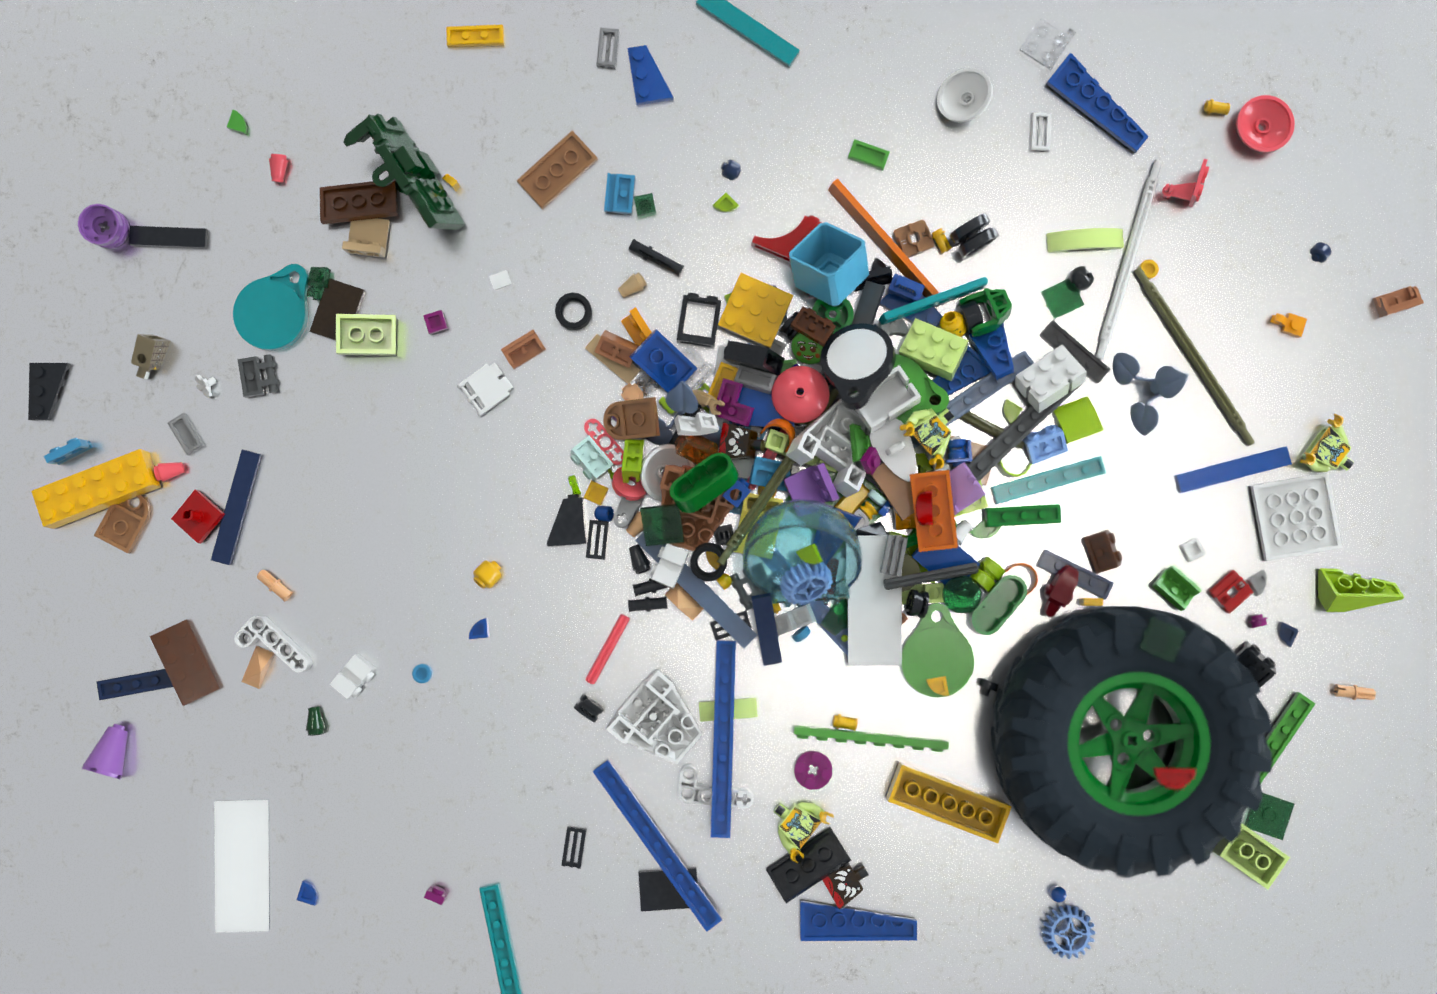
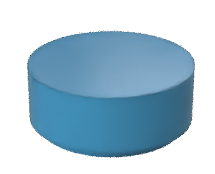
(801, 634)
(422, 673)

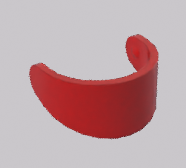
(924, 508)

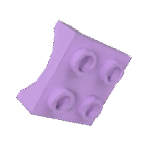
(964, 488)

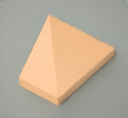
(684, 602)
(258, 667)

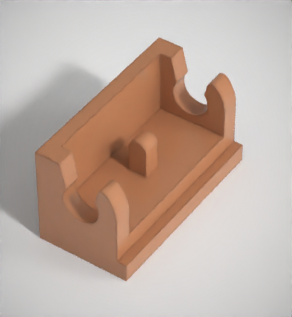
(1397, 301)
(616, 348)
(523, 349)

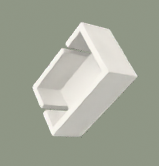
(1050, 378)
(889, 400)

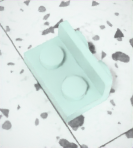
(590, 458)

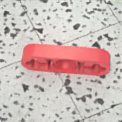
(592, 434)

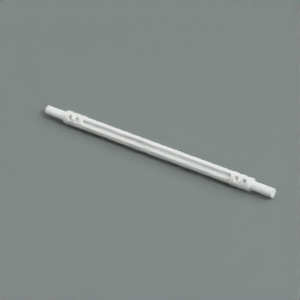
(1129, 258)

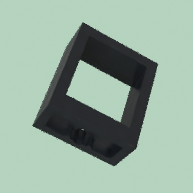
(710, 301)

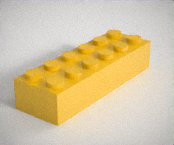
(95, 489)
(948, 802)

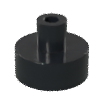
(987, 686)

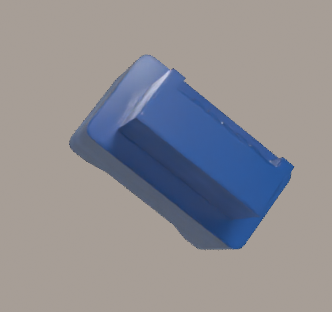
(905, 288)

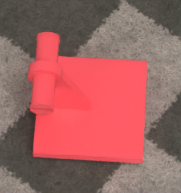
(1188, 191)

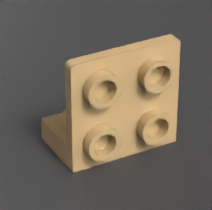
(368, 237)

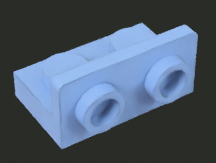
(1045, 443)

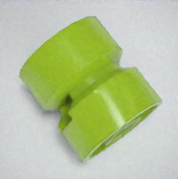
(987, 574)

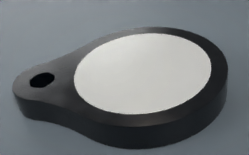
(858, 361)

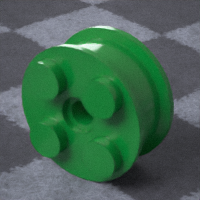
(843, 313)

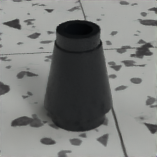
(639, 560)

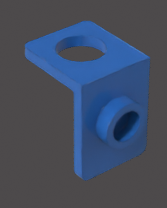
(956, 462)
(741, 485)

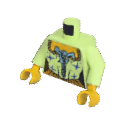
(930, 432)
(1329, 448)
(798, 825)

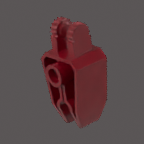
(1060, 590)

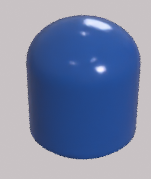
(601, 513)
(1057, 893)

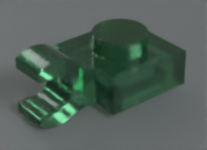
(317, 280)

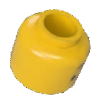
(953, 323)
(487, 574)

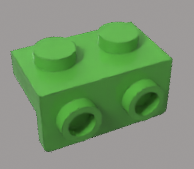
(1176, 587)

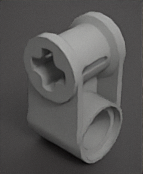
(628, 508)

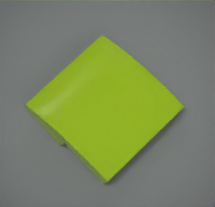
(1078, 419)

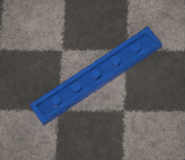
(1233, 469)

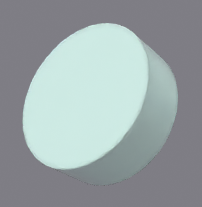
(876, 497)

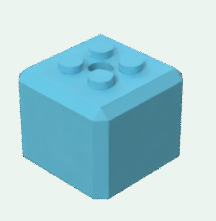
(829, 263)

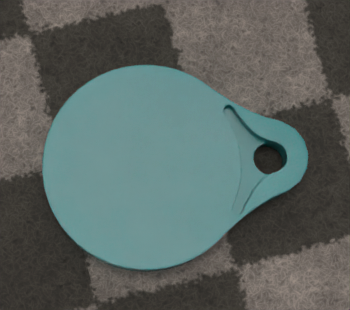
(273, 309)

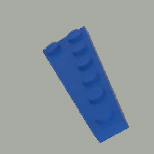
(1086, 94)
(829, 923)

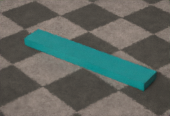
(751, 29)
(933, 300)
(1048, 480)
(500, 939)

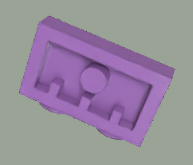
(812, 484)

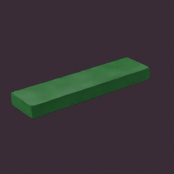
(1022, 515)

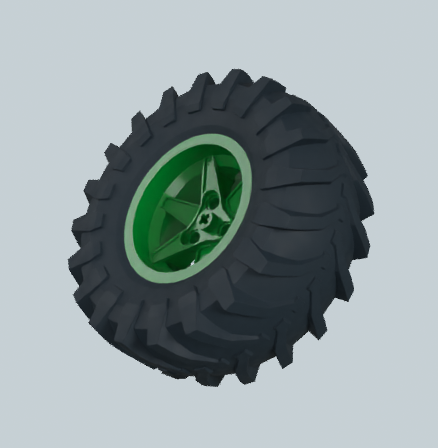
(1215, 731)

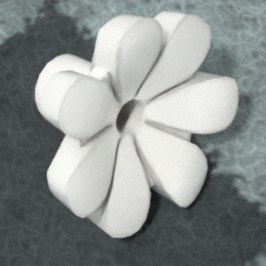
(205, 385)

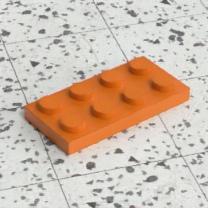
(943, 532)

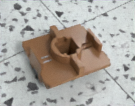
(916, 228)

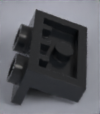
(1260, 667)

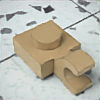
(706, 399)

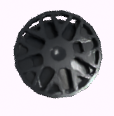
(785, 329)
(917, 603)
(588, 708)

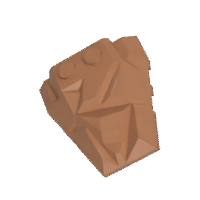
(699, 525)

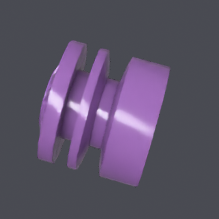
(93, 223)

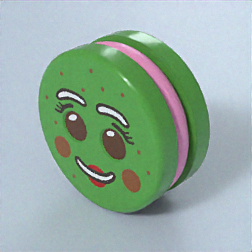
(806, 349)

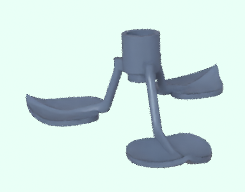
(1167, 383)
(682, 400)

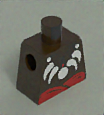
(739, 442)
(845, 884)

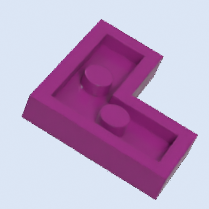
(733, 411)

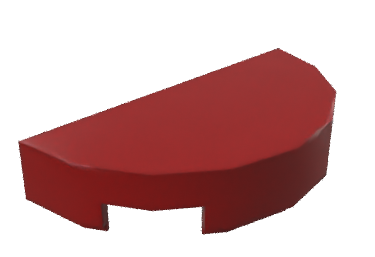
(1174, 777)

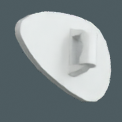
(895, 449)

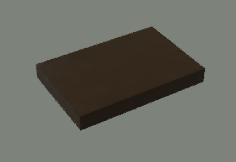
(336, 299)

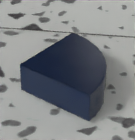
(1287, 633)

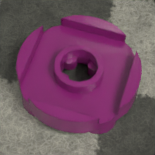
(802, 767)

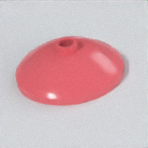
(1273, 116)
(802, 407)

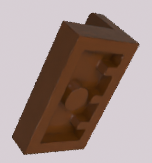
(813, 326)
(1103, 551)

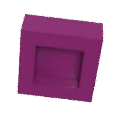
(435, 322)
(870, 460)
(436, 895)

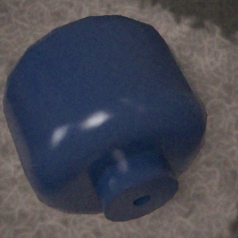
(730, 169)
(1320, 252)

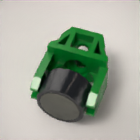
(997, 306)

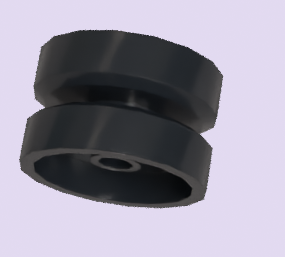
(973, 235)

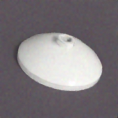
(958, 89)
(651, 466)

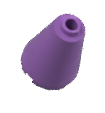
(109, 753)

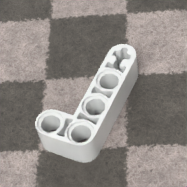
(277, 646)
(691, 783)

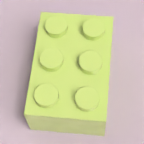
(365, 334)
(934, 349)
(1253, 856)

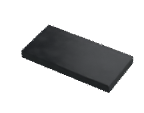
(821, 858)

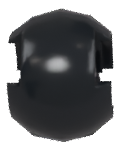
(1081, 278)

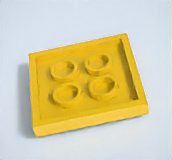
(755, 310)

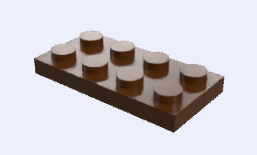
(357, 202)
(185, 662)

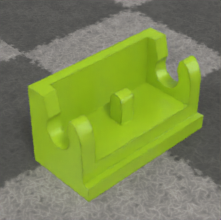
(632, 459)

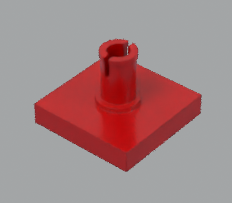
(198, 516)

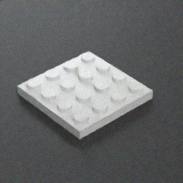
(1296, 517)

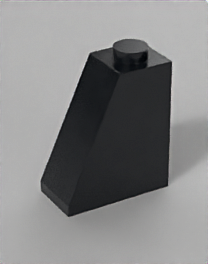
(753, 357)
(569, 523)

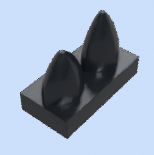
(879, 274)

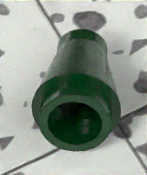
(315, 723)

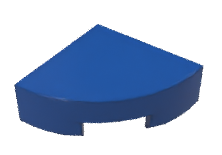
(884, 509)
(479, 630)
(307, 893)

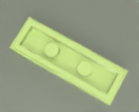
(742, 709)

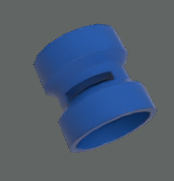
(957, 453)

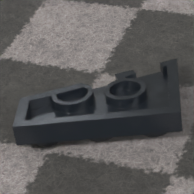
(44, 387)

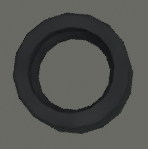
(577, 297)
(707, 576)

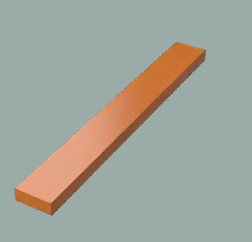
(880, 237)

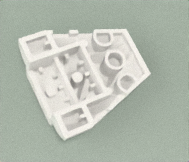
(656, 720)

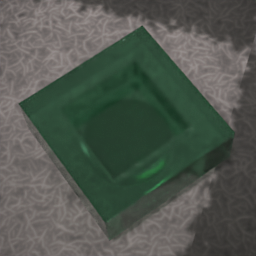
(644, 204)

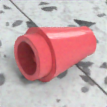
(278, 167)
(166, 471)

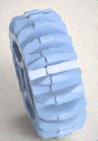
(806, 582)
(1069, 948)

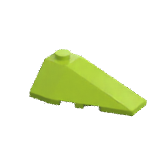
(1346, 592)

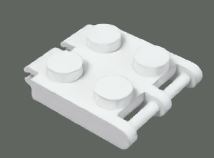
(486, 388)

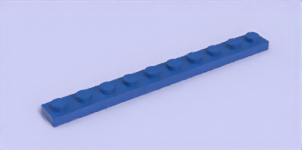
(723, 739)
(657, 845)

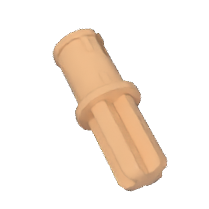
(274, 585)
(1354, 692)

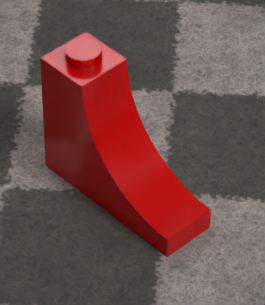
(783, 245)

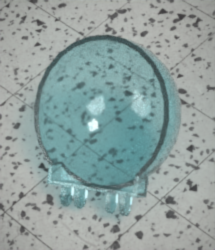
(793, 526)

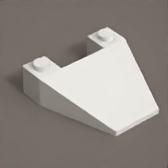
(831, 442)

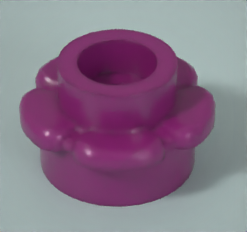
(1257, 621)

